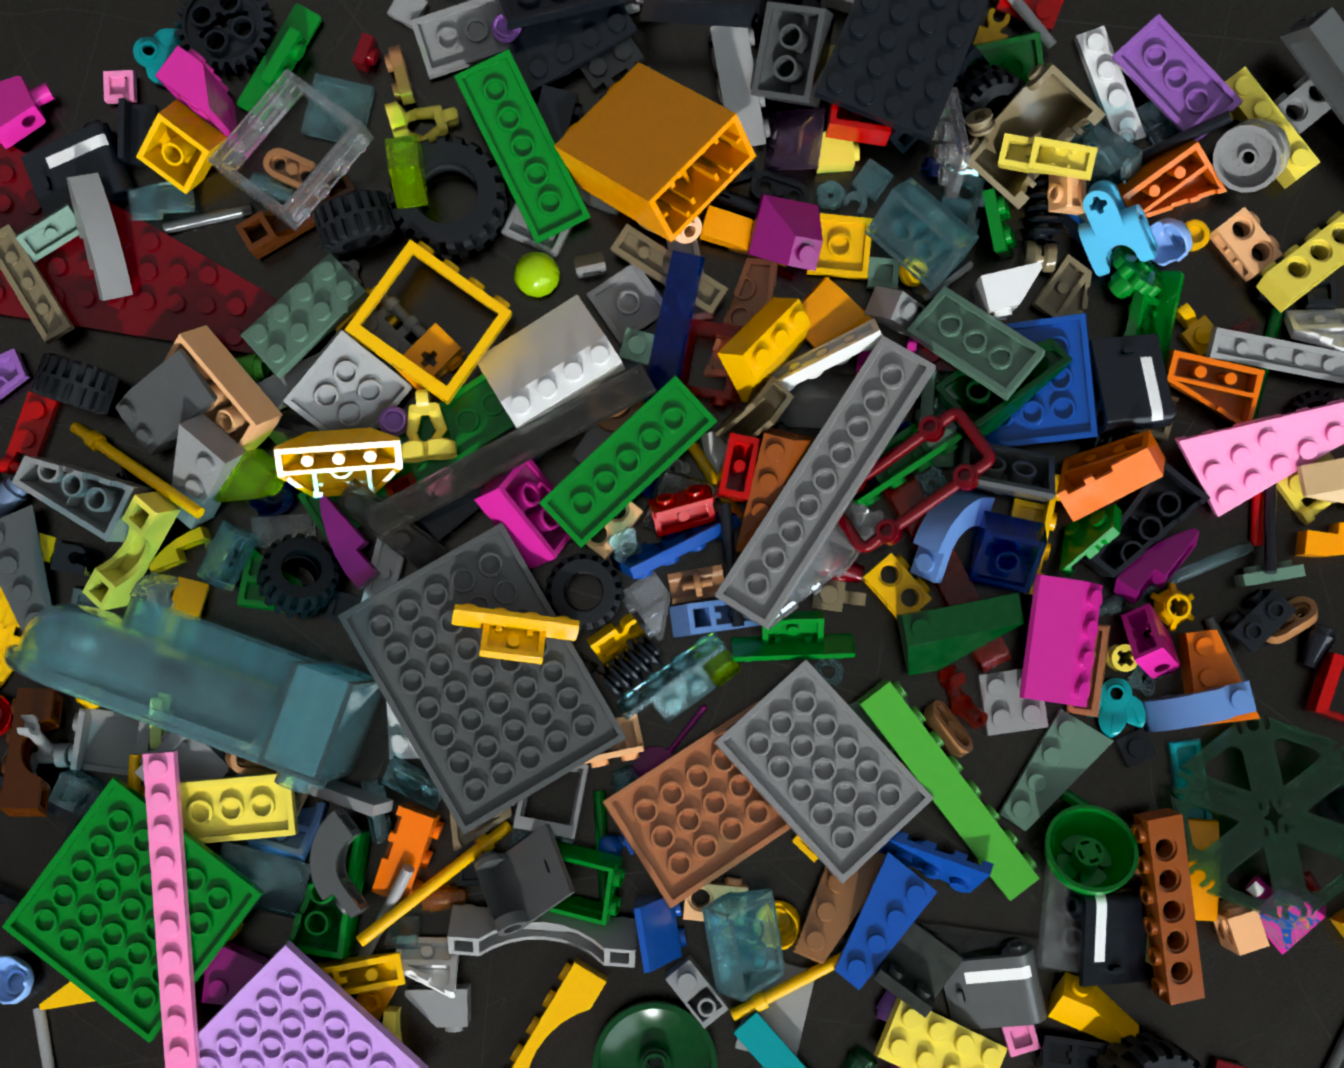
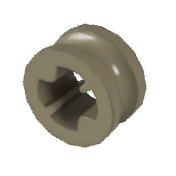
(980, 122)

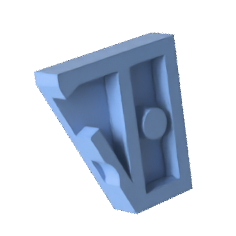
(300, 844)

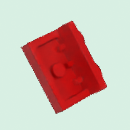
(682, 510)

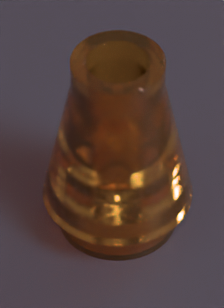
(444, 898)

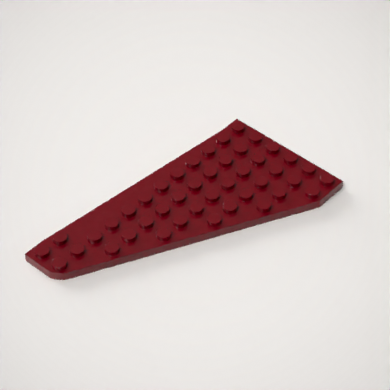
(169, 281)

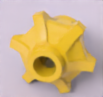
(1181, 604)

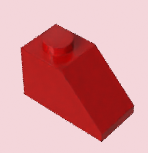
(737, 468)

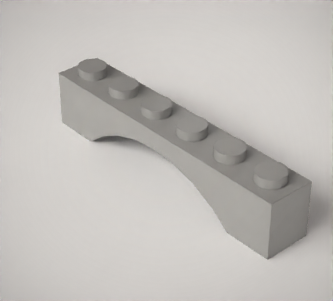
(474, 934)

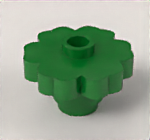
(1133, 275)

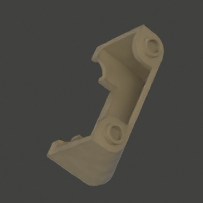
(1044, 108)

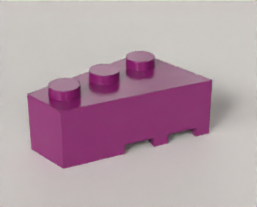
(230, 972)

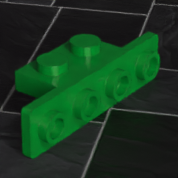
(282, 54)
(1156, 314)
(917, 460)
(794, 638)

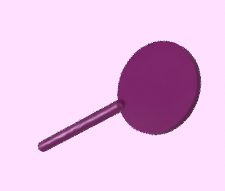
(656, 755)

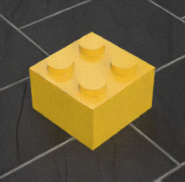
(180, 146)

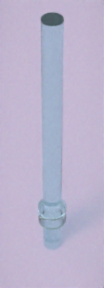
(1114, 604)

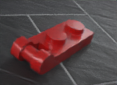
(30, 431)

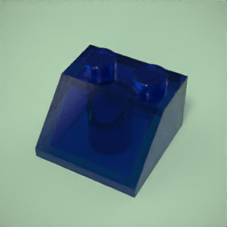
(1007, 552)

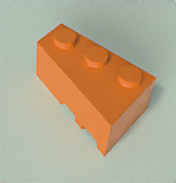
(1108, 473)

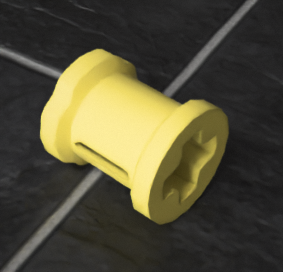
(1113, 658)

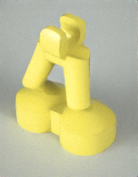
(400, 119)
(436, 447)

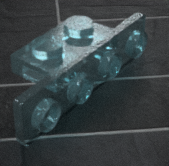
(677, 684)

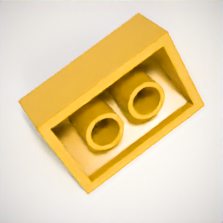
(764, 344)

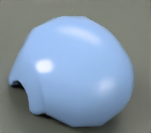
(1172, 239)
(15, 979)

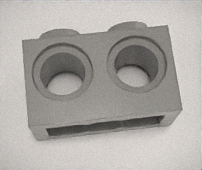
(1300, 102)

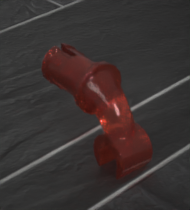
(961, 703)

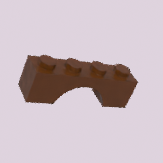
(267, 232)
(22, 791)

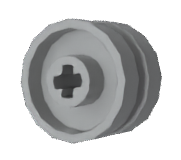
(1235, 165)

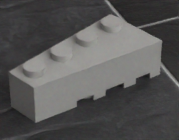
(735, 71)
(80, 494)

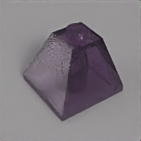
(794, 139)

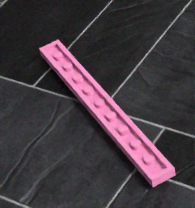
(171, 909)

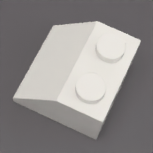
(1004, 290)

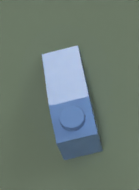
(703, 618)

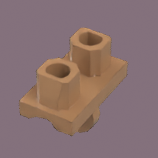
(695, 584)

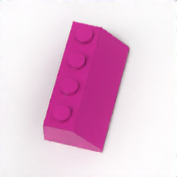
(199, 89)
(1061, 640)

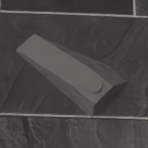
(812, 401)

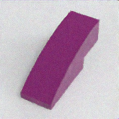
(347, 544)
(1155, 565)

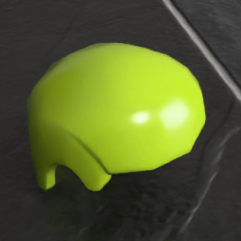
(536, 274)

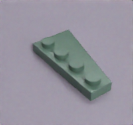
(1053, 767)

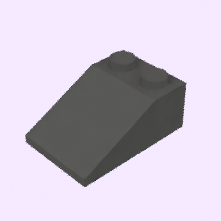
(164, 400)

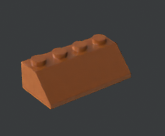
(776, 462)

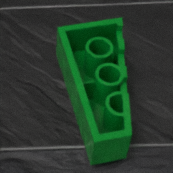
(320, 924)

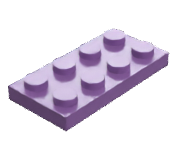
(1174, 76)

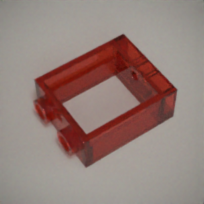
(710, 329)

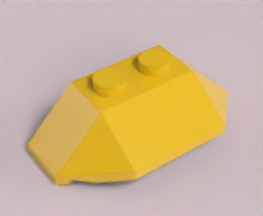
(329, 459)

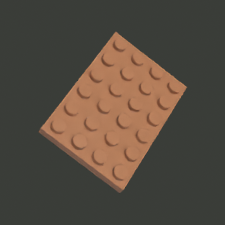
(693, 817)

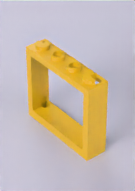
(400, 362)

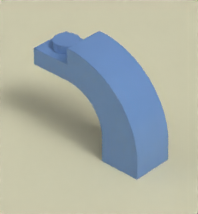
(943, 528)
(1198, 707)

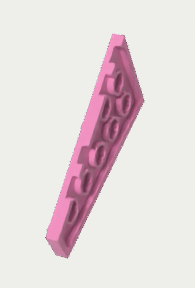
(1260, 452)

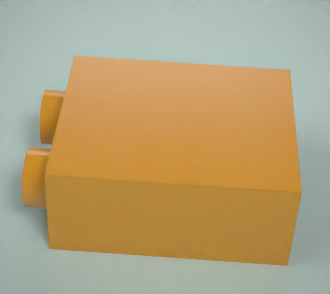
(655, 150)

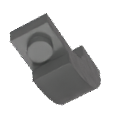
(329, 863)

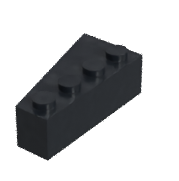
(1147, 519)

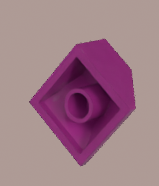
(787, 232)

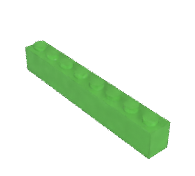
(951, 793)

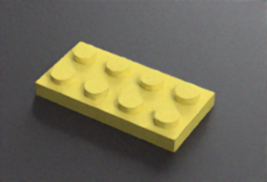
(238, 808)
(934, 1042)

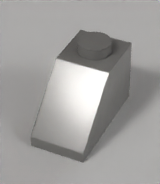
(441, 1009)

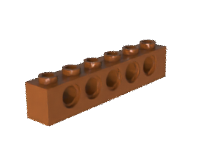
(1186, 980)

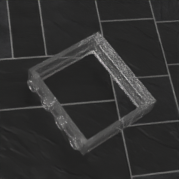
(260, 123)

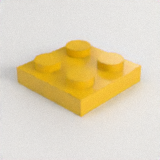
(844, 247)

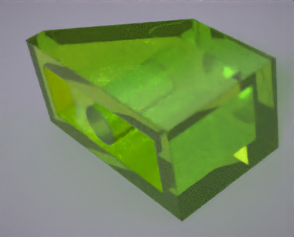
(406, 171)
(251, 478)

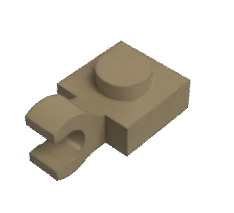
(834, 596)

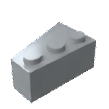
(202, 465)

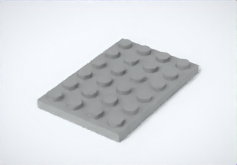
(824, 771)

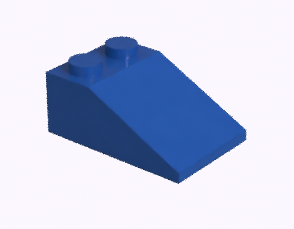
(658, 931)

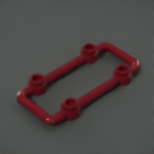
(964, 477)

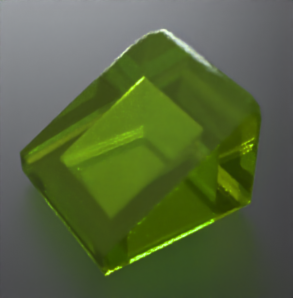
(721, 667)

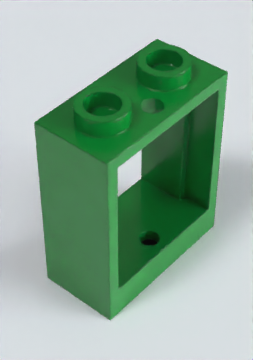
(585, 908)

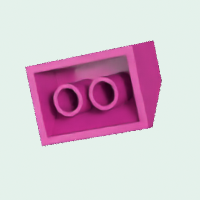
(515, 503)

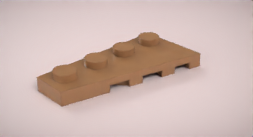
(834, 909)

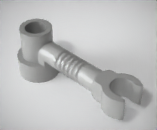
(47, 752)

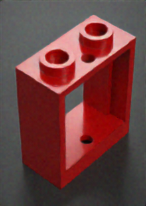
(1325, 686)

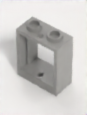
(559, 830)

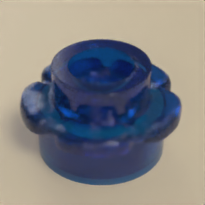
(932, 167)

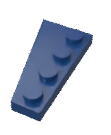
(671, 548)
(934, 864)
(888, 912)

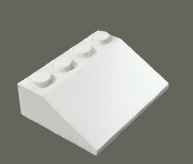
(550, 362)

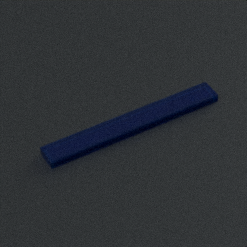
(674, 324)

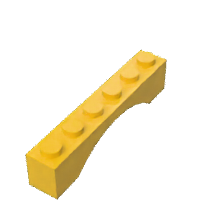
(575, 994)

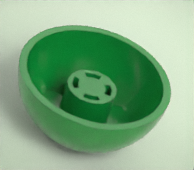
(1101, 840)

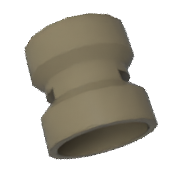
(1044, 253)

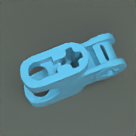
(1113, 225)

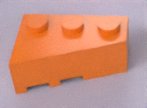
(1172, 180)
(1215, 384)
(1207, 665)
(408, 845)

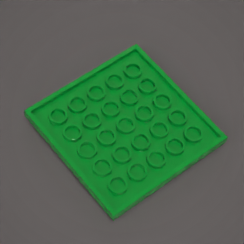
(96, 911)

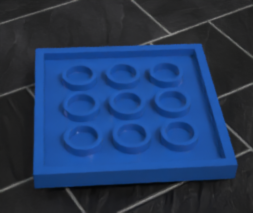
(1067, 403)

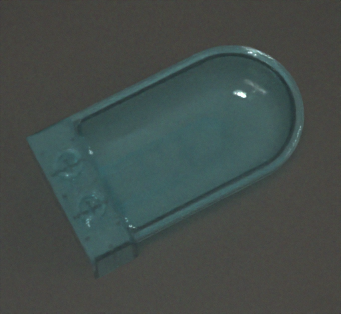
(205, 685)

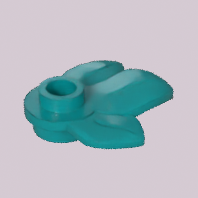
(163, 44)
(1117, 712)

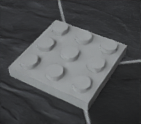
(345, 387)

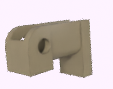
(759, 413)

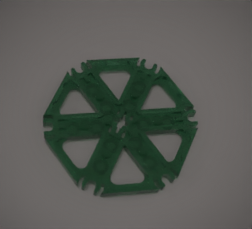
(1243, 807)

